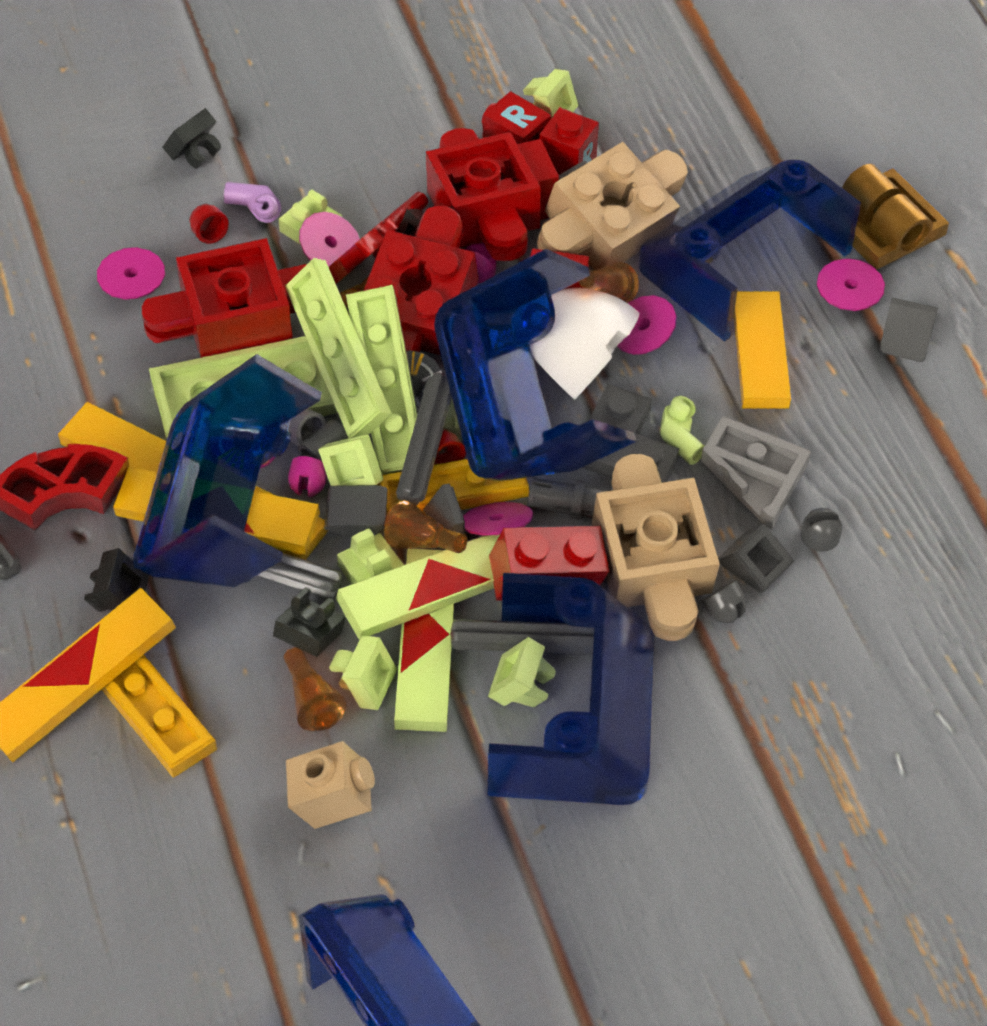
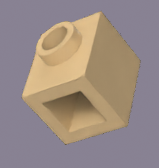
(329, 785)

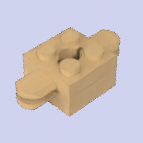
(613, 205)
(656, 545)

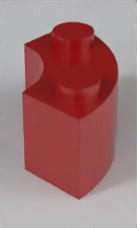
(60, 481)

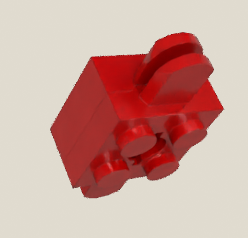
(488, 188)
(428, 269)
(211, 286)

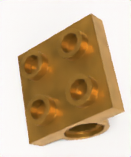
(891, 216)

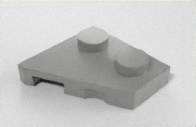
(755, 467)

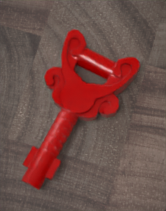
(372, 241)

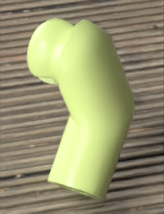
(676, 429)

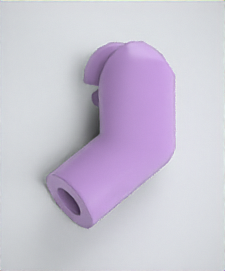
(257, 198)

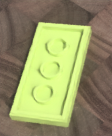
(184, 380)

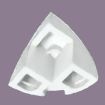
(583, 336)

